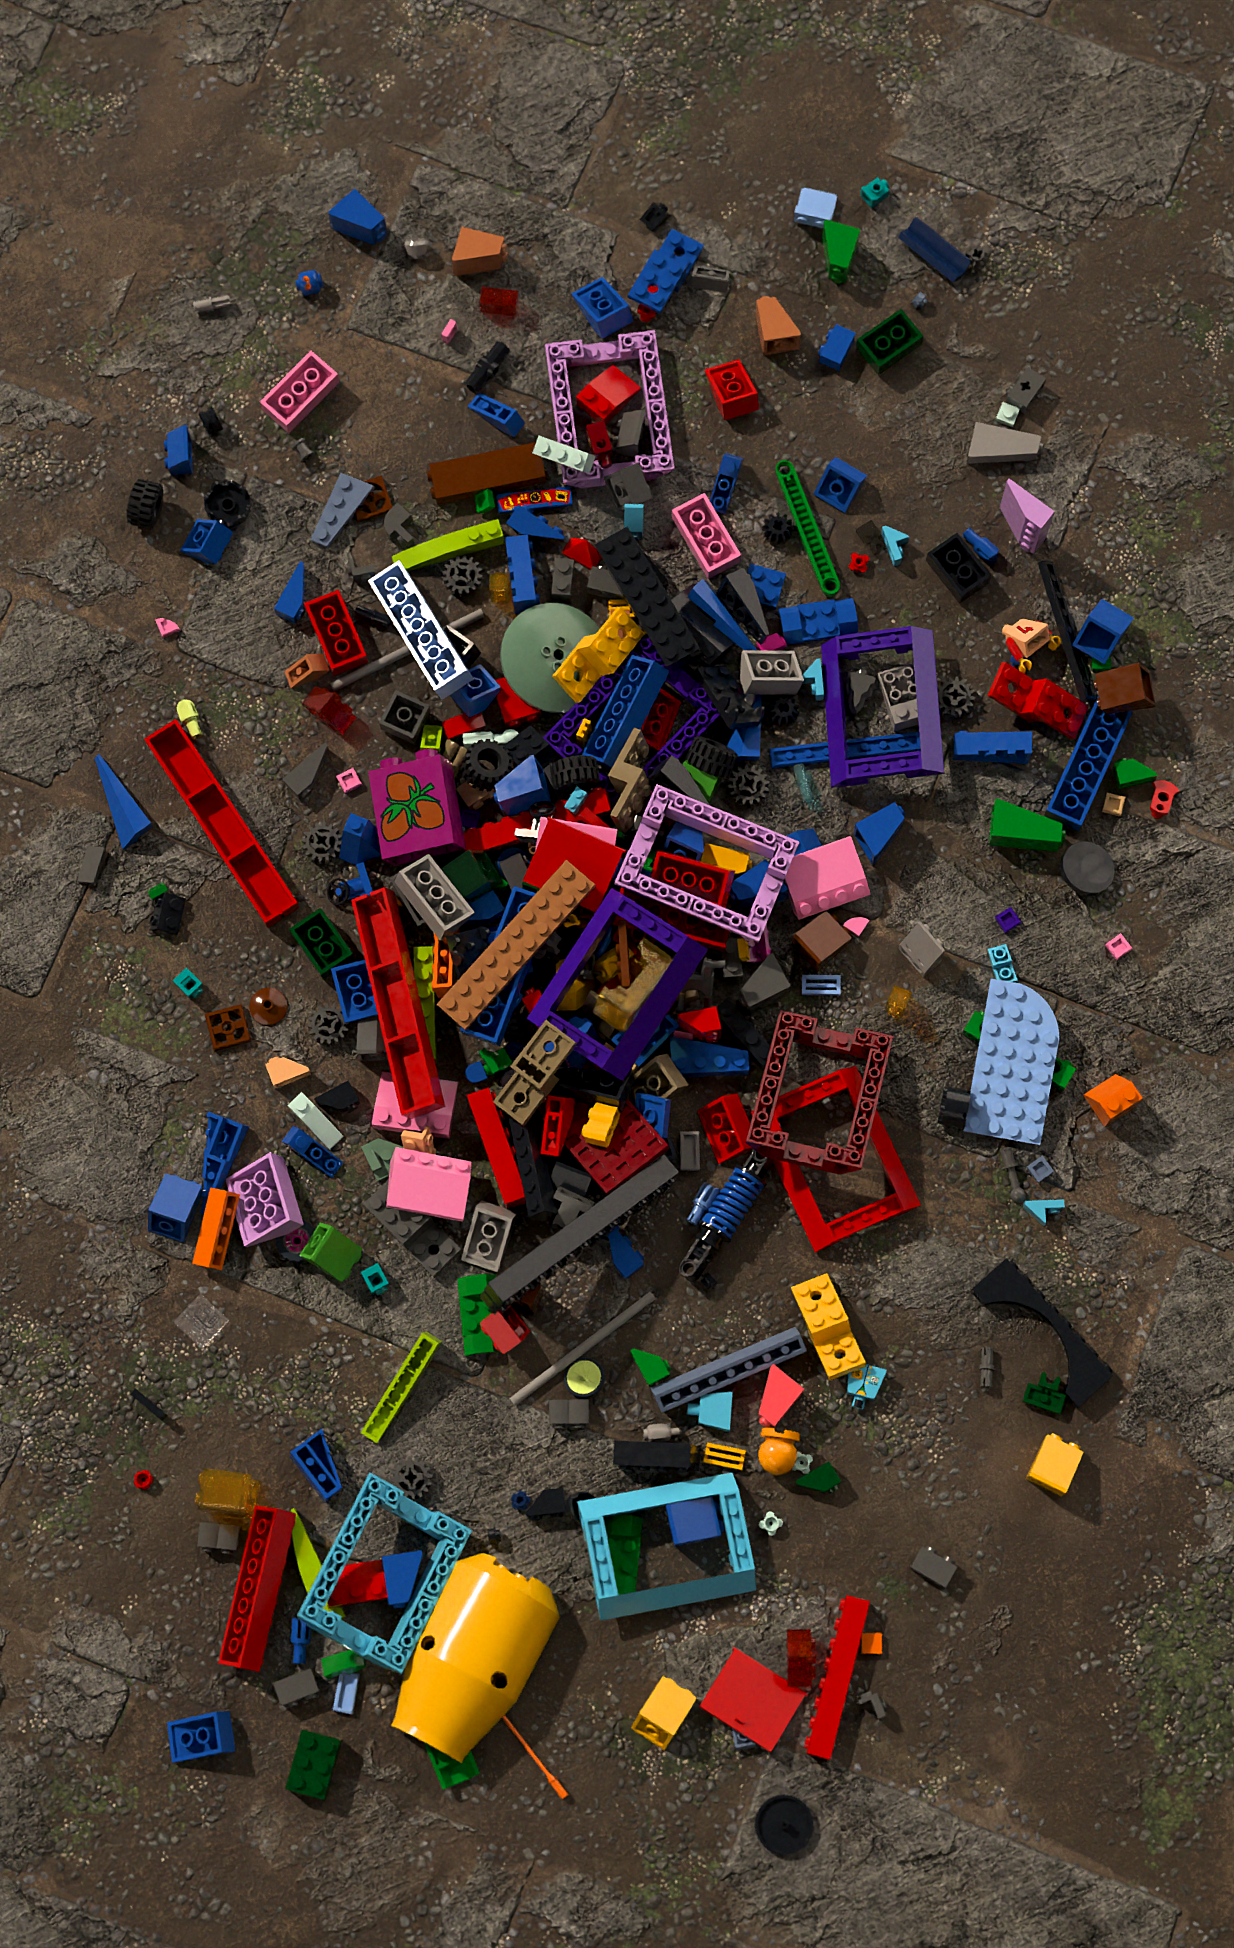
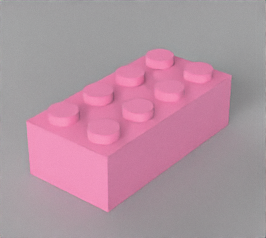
(299, 392)
(706, 536)

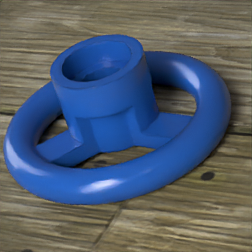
(604, 943)

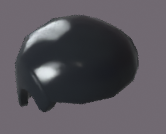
(572, 1506)

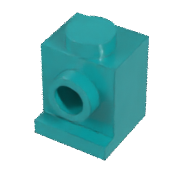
(874, 197)
(184, 979)
(372, 1273)

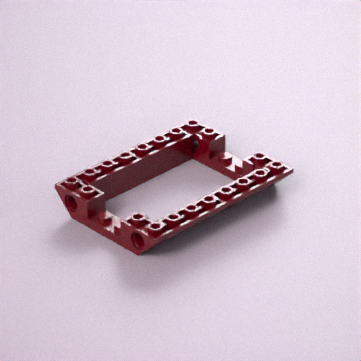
(804, 1030)

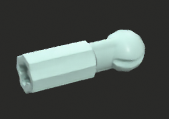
(470, 738)

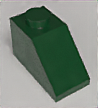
(821, 1479)

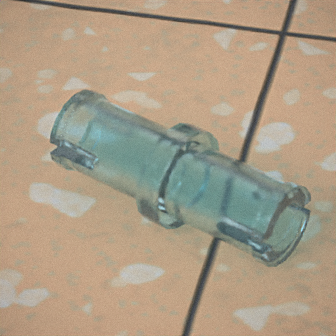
(803, 783)

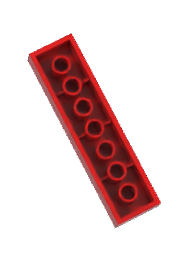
(257, 1588)

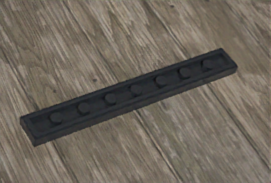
(1066, 631)

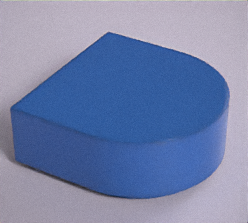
(475, 1073)

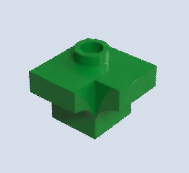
(495, 1062)

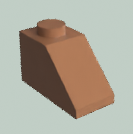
(307, 670)

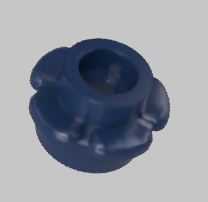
(515, 1500)

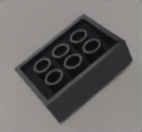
(711, 641)

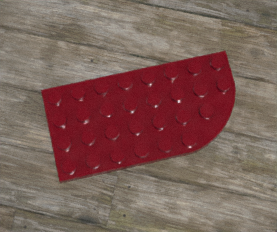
(630, 1150)

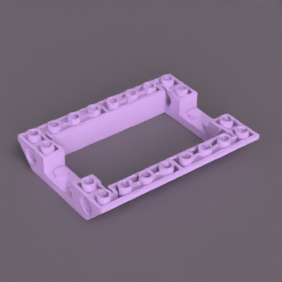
(629, 346)
(723, 826)

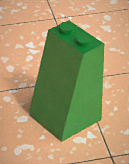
(1023, 829)

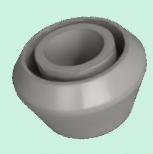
(416, 247)

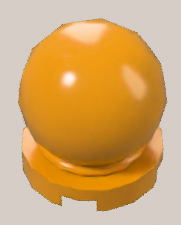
(778, 1451)

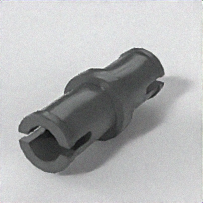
(986, 1367)

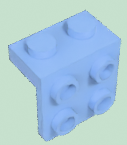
(814, 207)

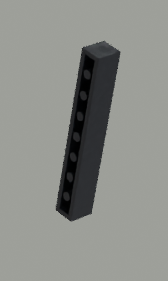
(531, 1163)

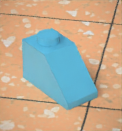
(634, 519)

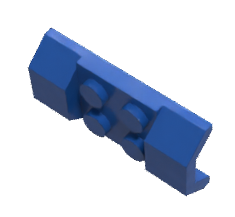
(818, 620)

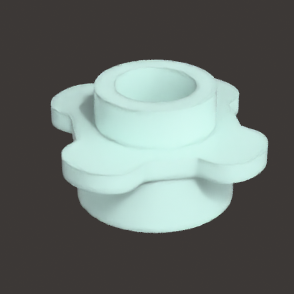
(805, 1466)
(764, 1524)

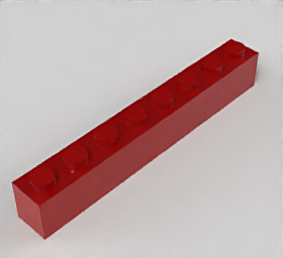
(501, 834)
(837, 1677)

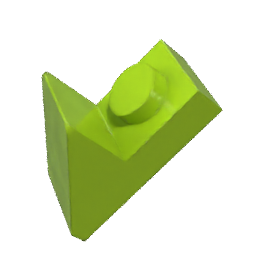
(432, 738)

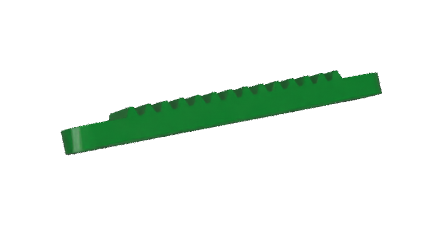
(807, 528)

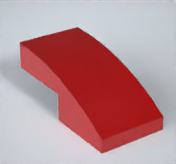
(462, 724)

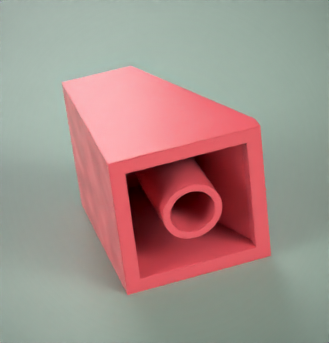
(778, 1397)

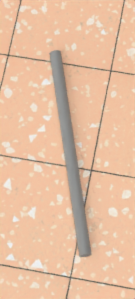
(398, 654)
(582, 1348)

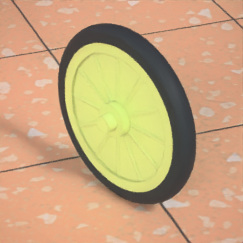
(584, 1377)

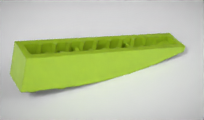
(452, 545)
(401, 1386)
(308, 1560)

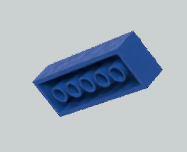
(625, 709)

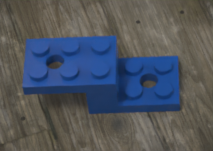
(665, 271)

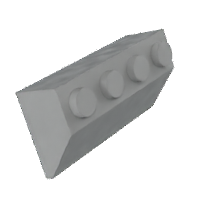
(434, 896)

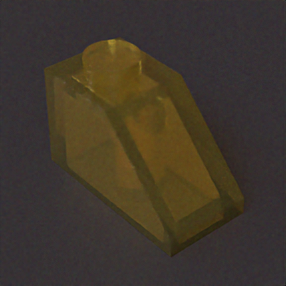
(499, 587)

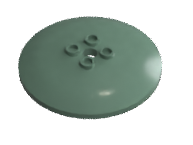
(529, 651)

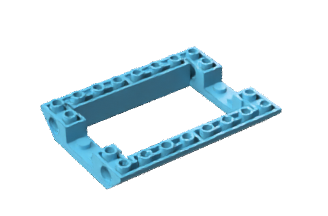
(451, 1538)
(611, 1604)

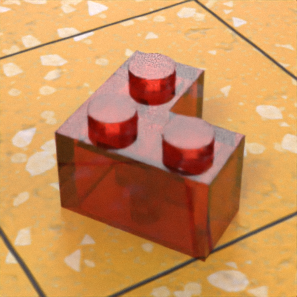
(329, 709)
(800, 1658)

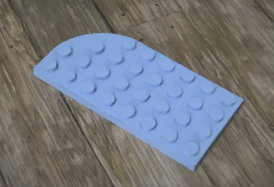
(1013, 1064)

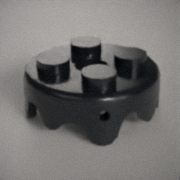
(224, 492)

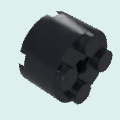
(954, 1107)

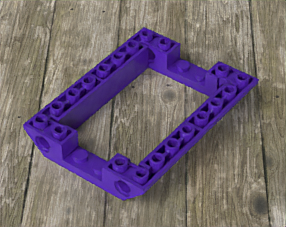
(565, 731)
(912, 764)
(656, 1006)

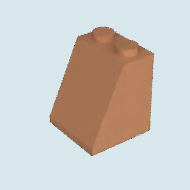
(478, 252)
(775, 327)

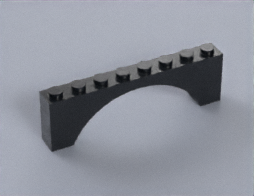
(1008, 1286)

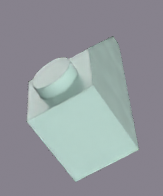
(315, 1121)

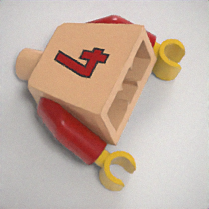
(1026, 638)

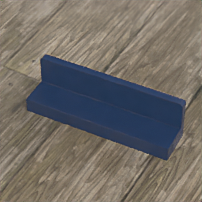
(935, 249)

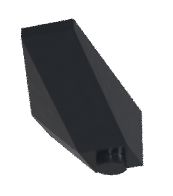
(741, 599)
(675, 776)

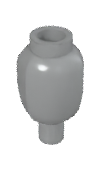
(659, 1433)

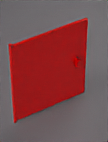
(585, 852)
(753, 1697)

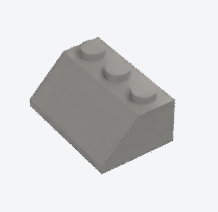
(770, 672)

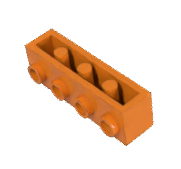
(443, 969)
(214, 1232)

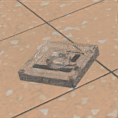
(201, 1321)

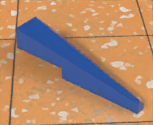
(706, 598)
(746, 740)
(127, 815)
(222, 1146)

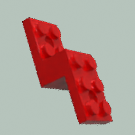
(1038, 700)

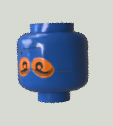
(309, 282)

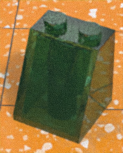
(472, 874)

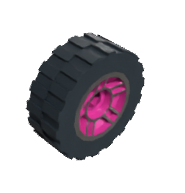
(286, 1245)

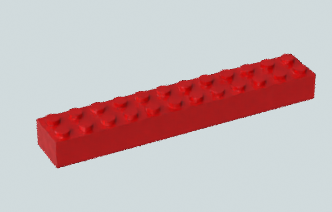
(221, 823)
(398, 1003)

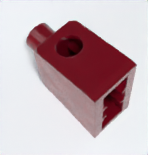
(599, 443)

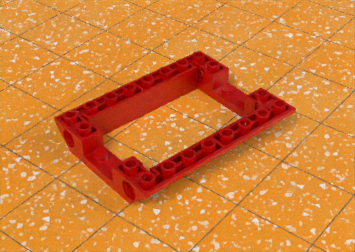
(828, 1234)

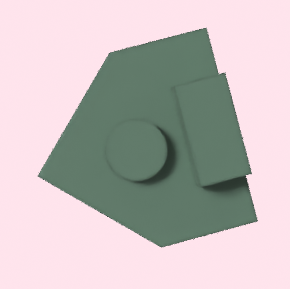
(379, 1156)

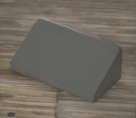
(710, 278)
(91, 865)

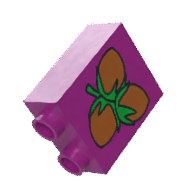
(416, 808)

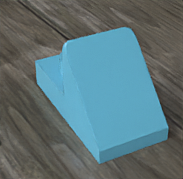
(892, 540)
(814, 676)
(1038, 1208)

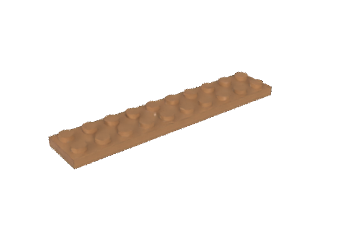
(516, 945)

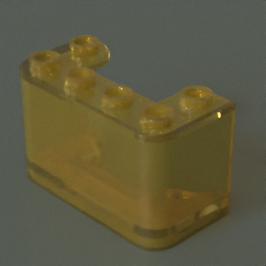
(621, 1006)
(227, 1493)

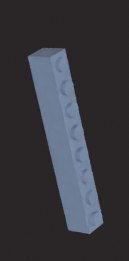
(728, 1369)

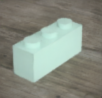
(564, 454)

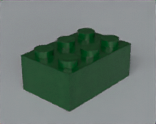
(889, 341)
(321, 943)
(313, 1764)

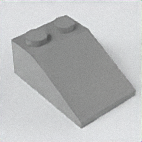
(489, 1235)

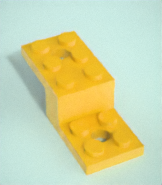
(598, 655)
(828, 1326)

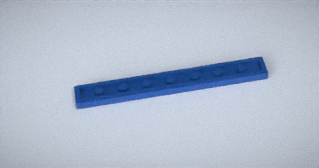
(857, 749)

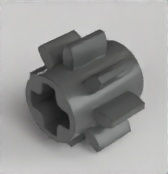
(977, 253)

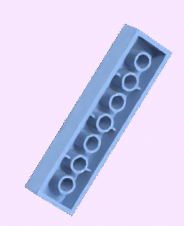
(420, 630)

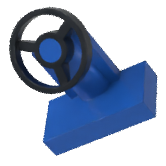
(350, 889)

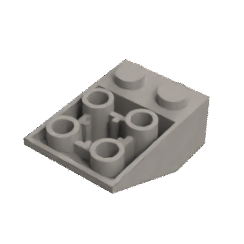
(900, 696)
(922, 949)

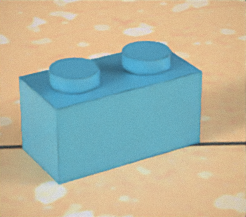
(576, 800)

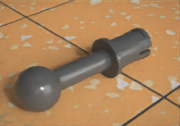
(1017, 1194)

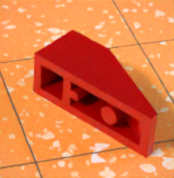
(557, 1124)

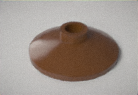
(270, 1015)

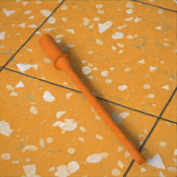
(552, 1780)

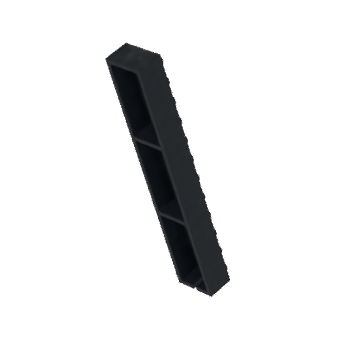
(578, 1235)

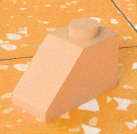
(284, 1071)

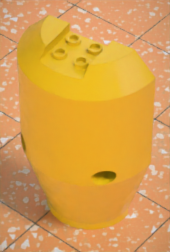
(483, 1632)

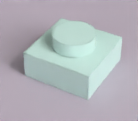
(1007, 414)

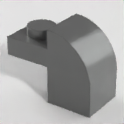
(395, 522)

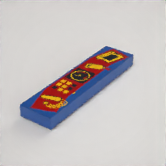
(535, 499)

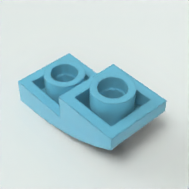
(1002, 964)

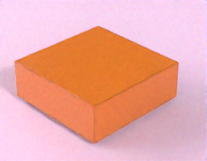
(871, 1643)

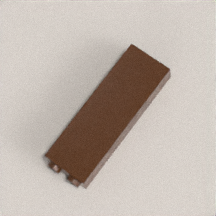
(491, 470)

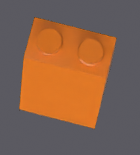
(1113, 1099)

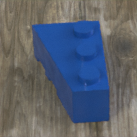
(317, 1466)

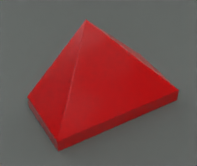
(582, 552)

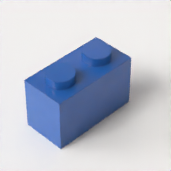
(837, 347)

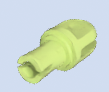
(189, 717)

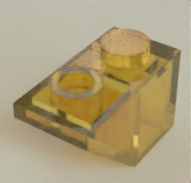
(898, 1001)

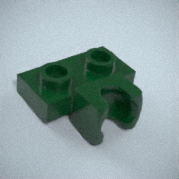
(1044, 1395)

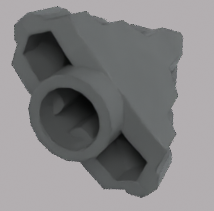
(859, 687)

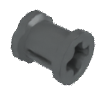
(303, 450)

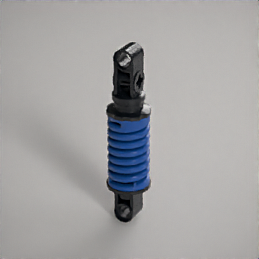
(724, 1212)

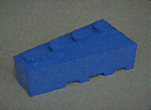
(521, 573)
(993, 746)
(707, 1059)

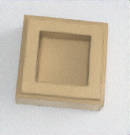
(1113, 804)

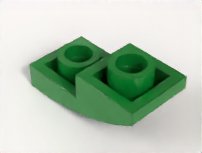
(342, 1662)

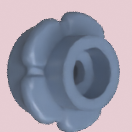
(919, 300)

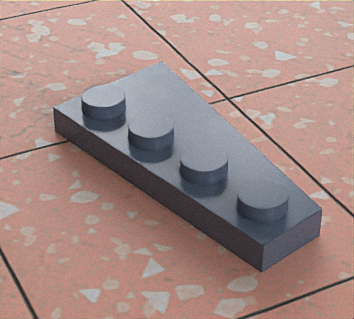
(343, 502)

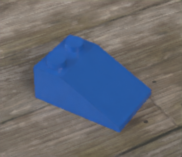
(603, 307)
(354, 991)
(201, 1736)

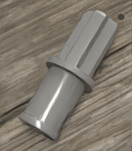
(211, 303)

